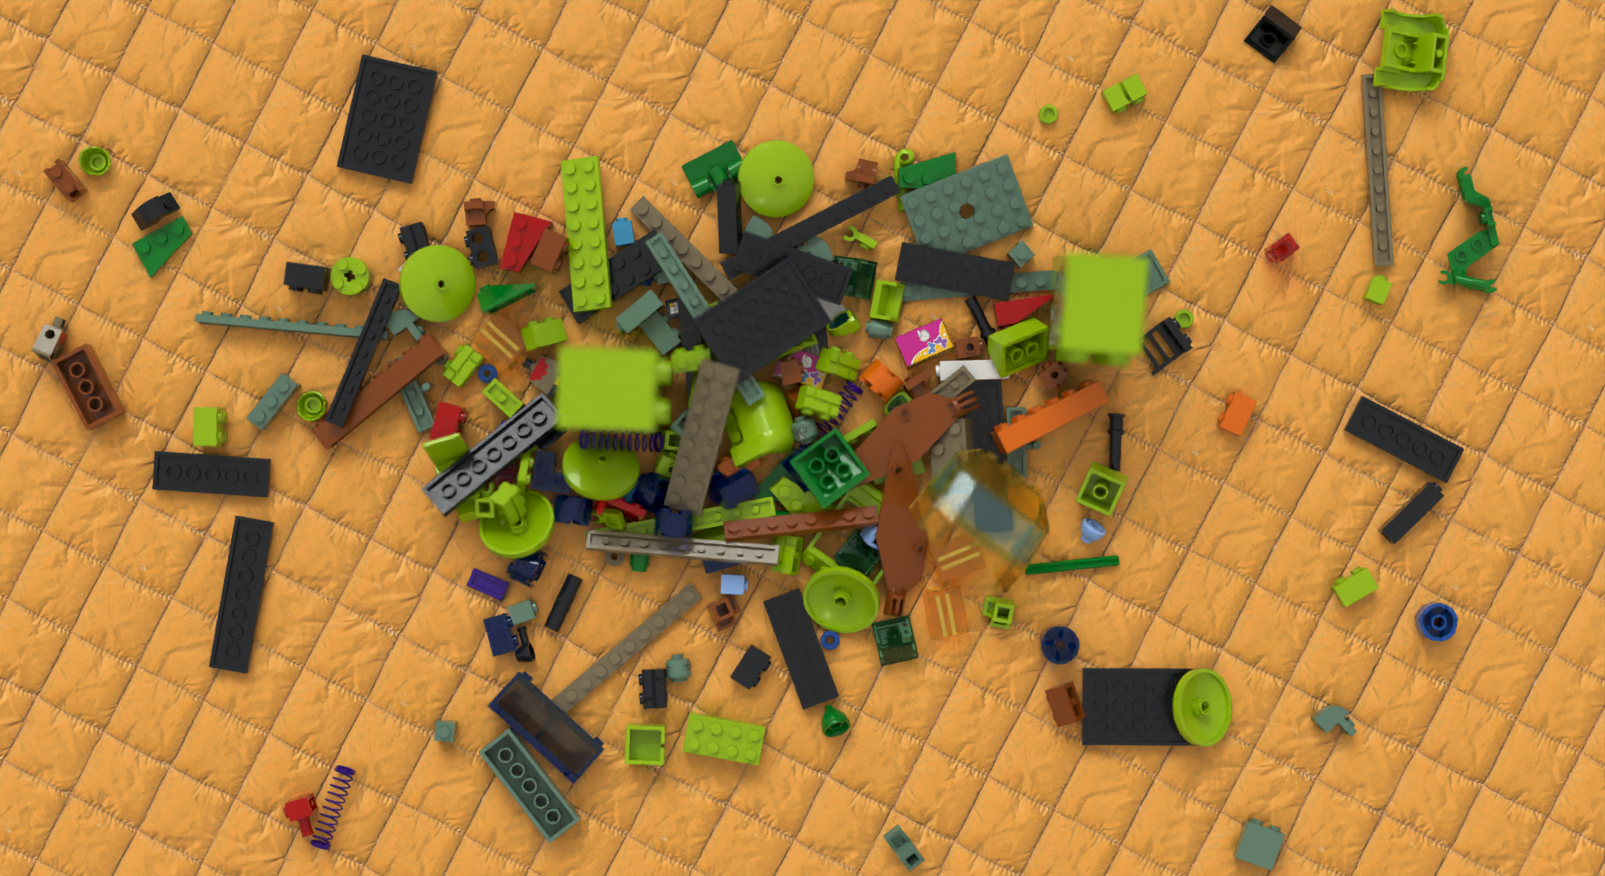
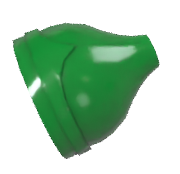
(834, 722)

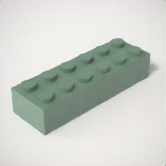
(530, 784)

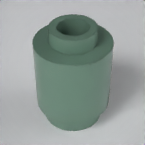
(879, 329)

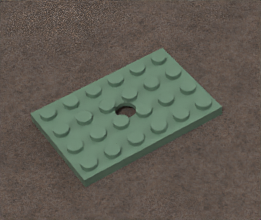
(991, 192)

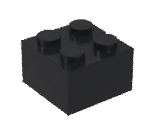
(306, 276)

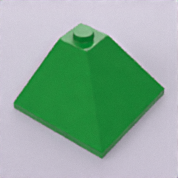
(500, 296)
(829, 468)

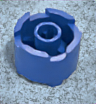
(1446, 625)

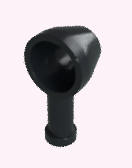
(526, 651)

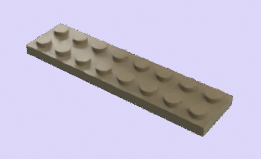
(702, 436)

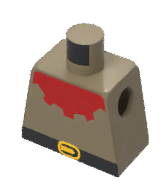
(48, 347)
(543, 374)

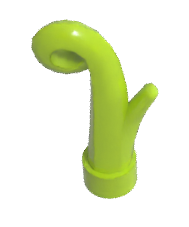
(898, 162)

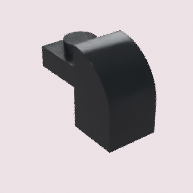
(154, 210)

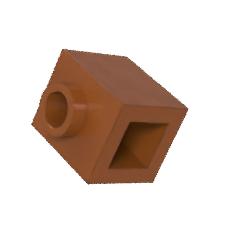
(968, 347)
(791, 370)

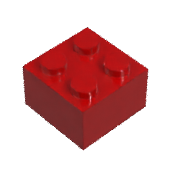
(448, 420)

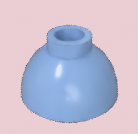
(1091, 530)

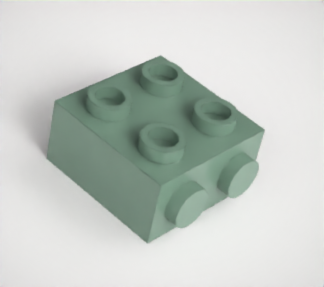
(1259, 843)

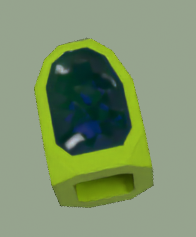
(843, 324)

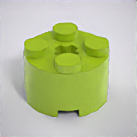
(362, 274)

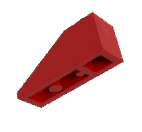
(1013, 311)

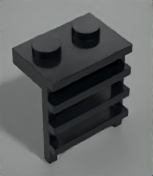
(1174, 339)

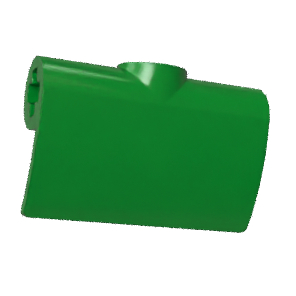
(712, 167)

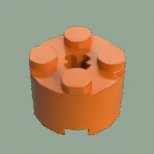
(881, 380)

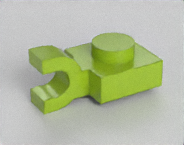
(865, 241)

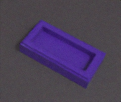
(487, 584)

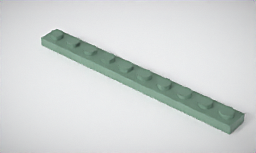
(1020, 283)
(693, 300)
(282, 324)

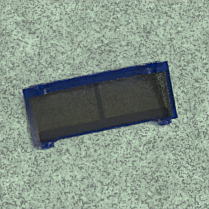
(546, 726)

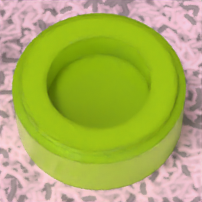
(1048, 114)
(1184, 318)

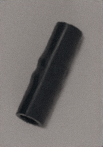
(563, 602)

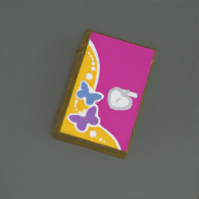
(924, 343)
(812, 376)

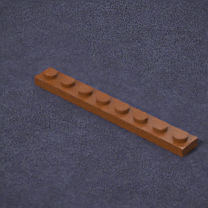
(800, 523)

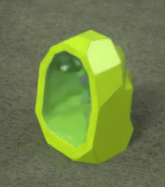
(897, 400)

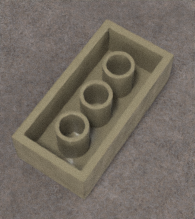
(955, 439)

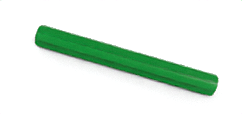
(1069, 565)

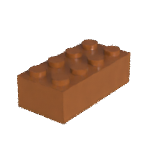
(88, 387)

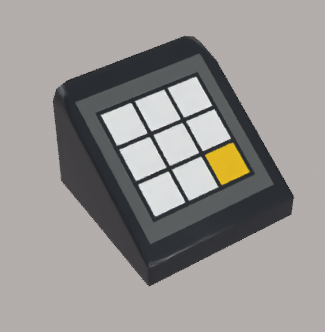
(672, 308)

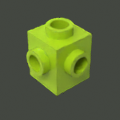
(665, 463)

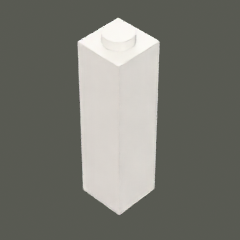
(978, 368)

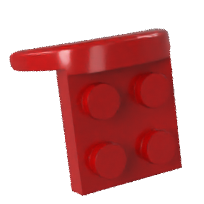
(629, 511)

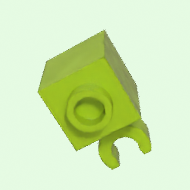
(483, 505)

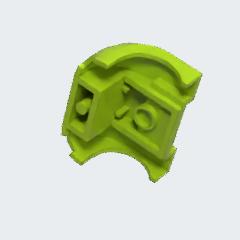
(1412, 51)
(760, 427)

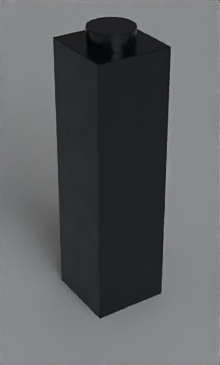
(729, 215)
(1411, 512)

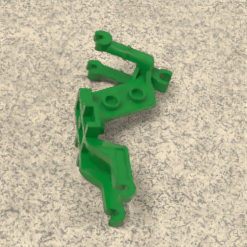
(1475, 246)

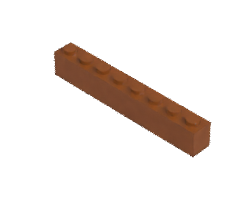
(383, 388)

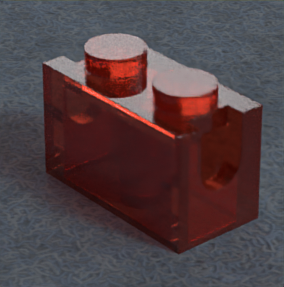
(1281, 248)

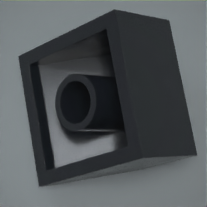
(1272, 34)

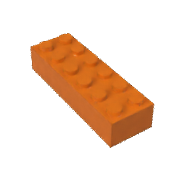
(1050, 416)

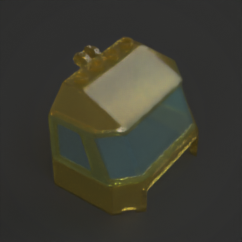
(988, 507)

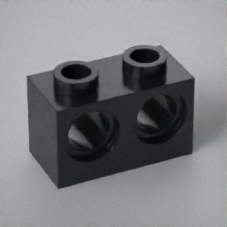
(486, 245)

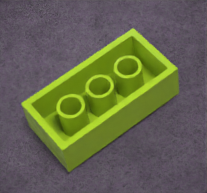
(724, 738)

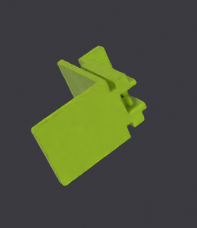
(443, 454)

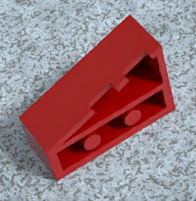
(522, 241)

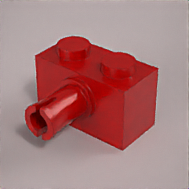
(300, 810)

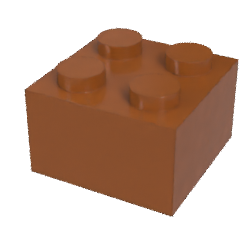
(550, 251)

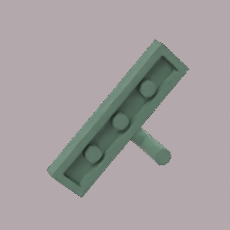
(418, 405)
(1018, 457)

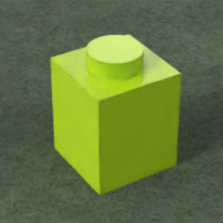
(1377, 290)

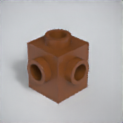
(1057, 380)

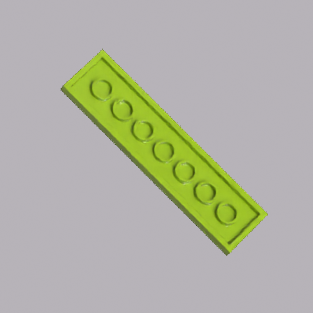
(586, 234)

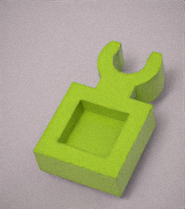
(611, 517)

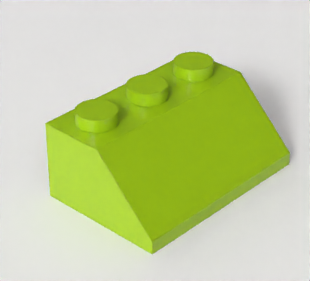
(1018, 346)

